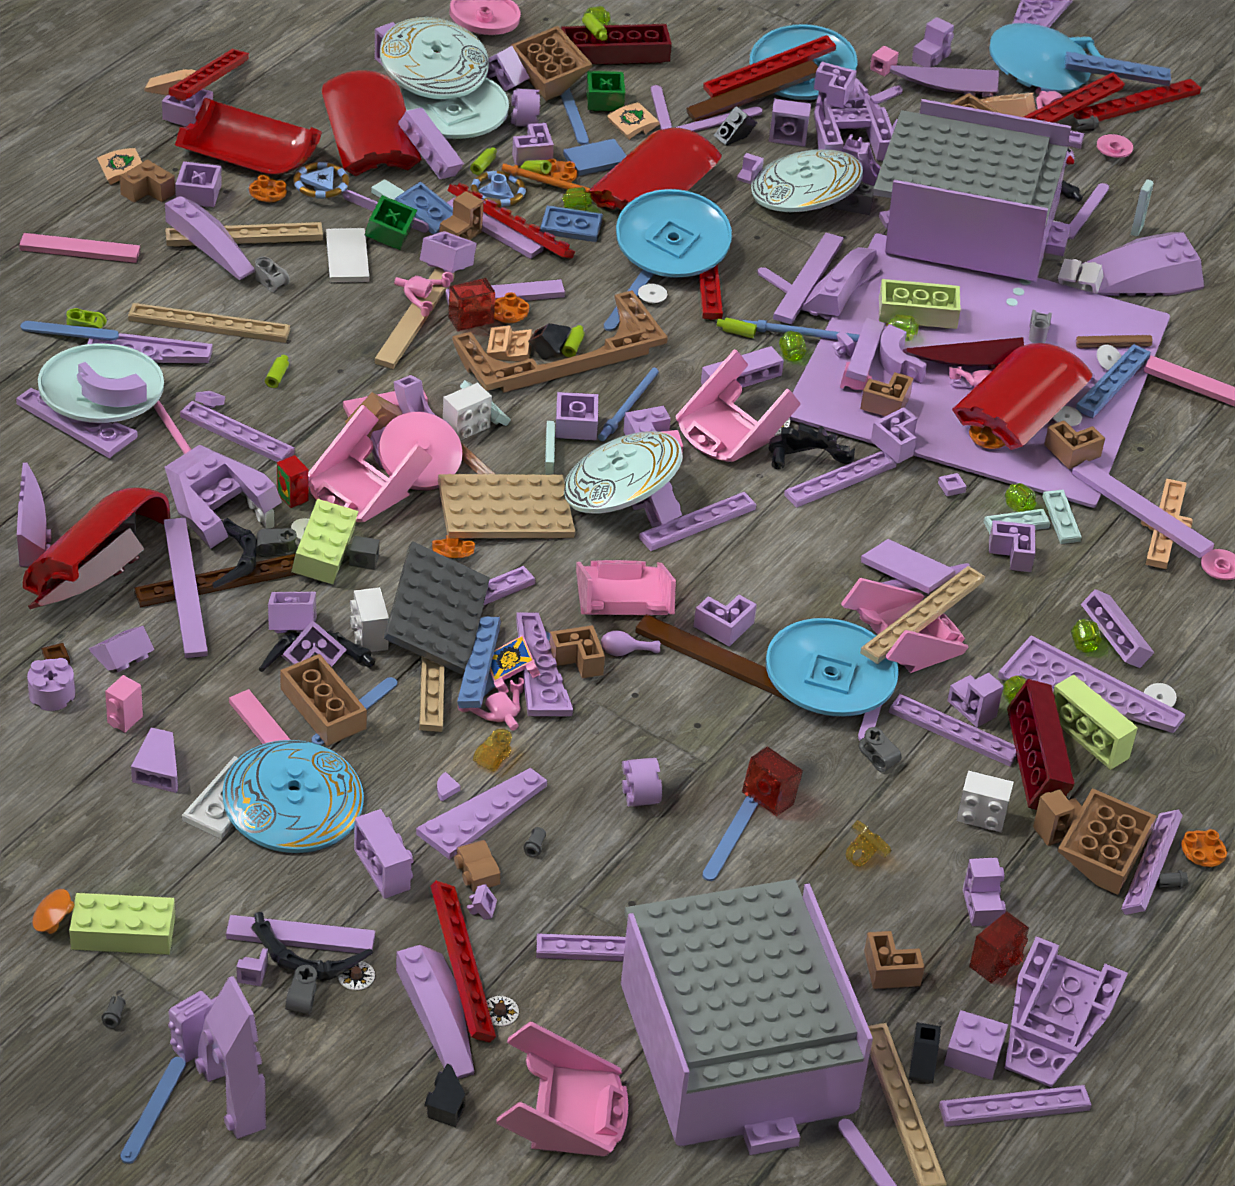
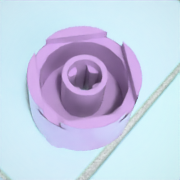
(526, 107)
(51, 684)
(642, 782)

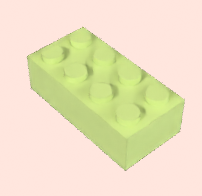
(927, 302)
(325, 541)
(1094, 722)
(122, 923)

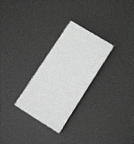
(347, 255)
(208, 809)

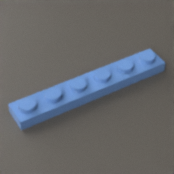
(1122, 69)
(1113, 381)
(479, 664)

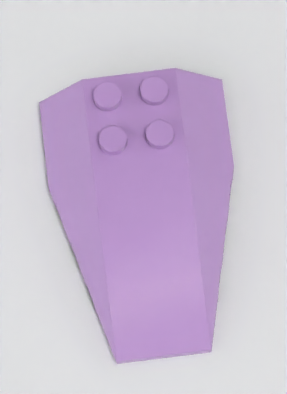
(1151, 266)
(1057, 1011)

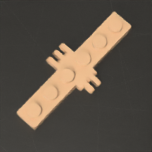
(1171, 503)

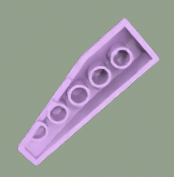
(951, 79)
(207, 235)
(837, 286)
(31, 522)
(437, 1005)

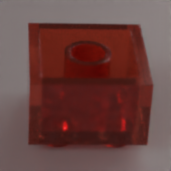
(471, 304)
(772, 781)
(999, 947)

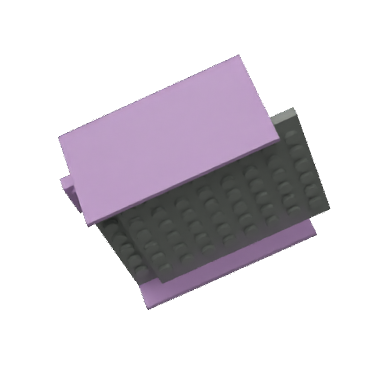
(975, 189)
(744, 1014)

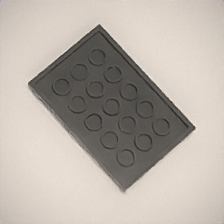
(437, 608)

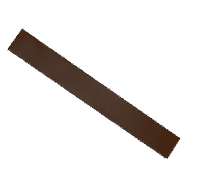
(752, 91)
(264, 571)
(707, 653)

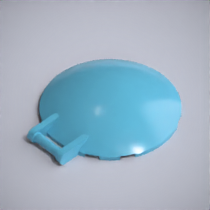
(1038, 56)

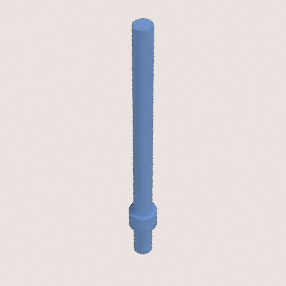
(763, 326)
(612, 424)

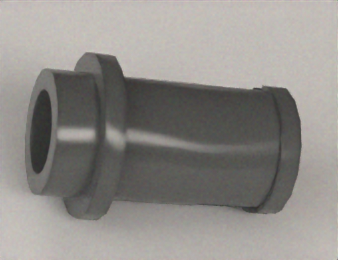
(1088, 123)
(533, 845)
(1173, 879)
(112, 1016)

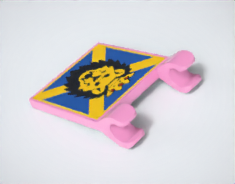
(510, 660)

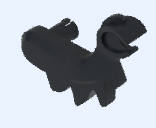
(806, 439)

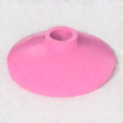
(1114, 146)
(1219, 564)

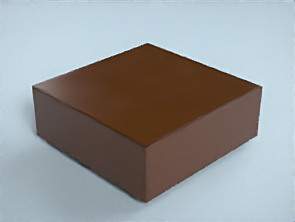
(55, 652)

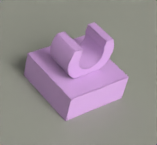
(852, 146)
(844, 345)
(483, 902)

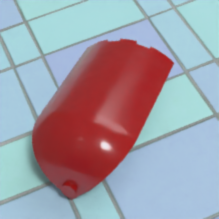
(365, 120)
(248, 138)
(662, 161)
(1024, 392)
(94, 527)

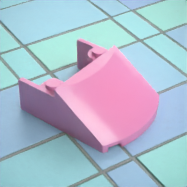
(722, 428)
(351, 482)
(625, 588)
(884, 604)
(578, 1098)

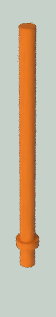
(515, 170)

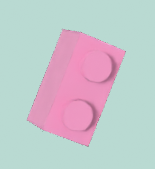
(124, 703)

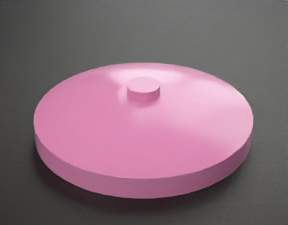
(485, 16)
(432, 435)

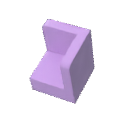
(751, 168)
(252, 970)

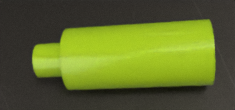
(594, 26)
(483, 161)
(537, 166)
(737, 327)
(573, 341)
(277, 371)

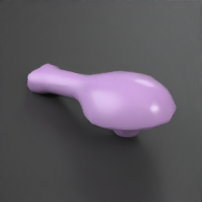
(620, 643)

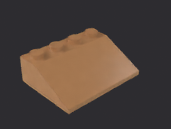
(551, 61)
(1107, 839)

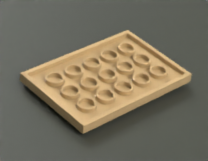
(505, 506)

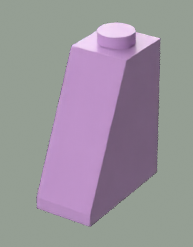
(156, 762)

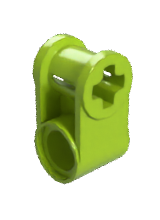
(85, 318)

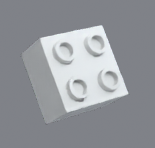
(468, 410)
(369, 619)
(984, 801)

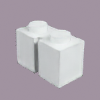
(1081, 276)

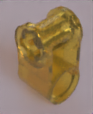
(494, 750)

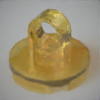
(868, 843)

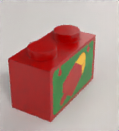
(292, 481)

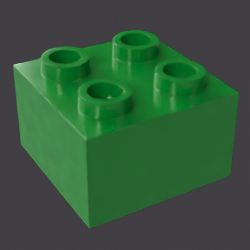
(605, 90)
(390, 222)

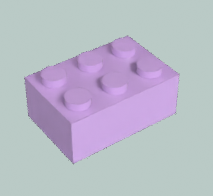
(383, 853)

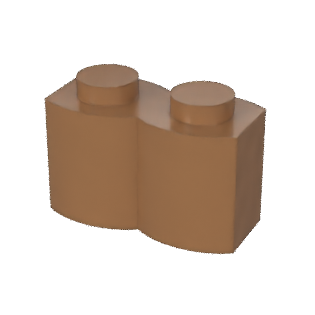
(477, 865)

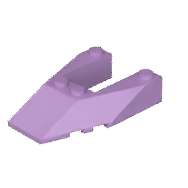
(858, 112)
(207, 480)
(230, 1051)

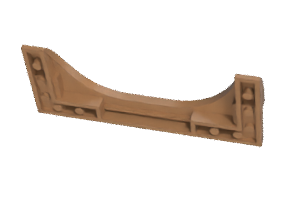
(633, 339)

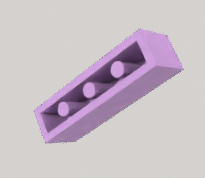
(430, 143)
(762, 366)
(1117, 628)

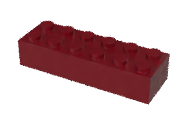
(623, 44)
(1039, 742)

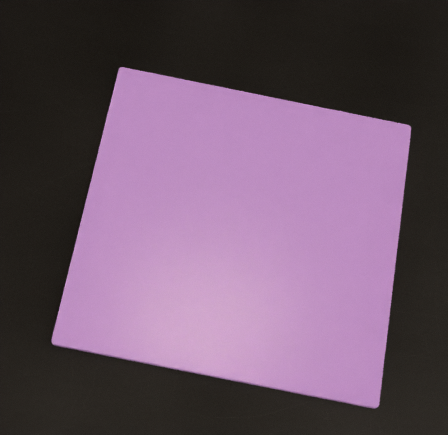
(981, 318)

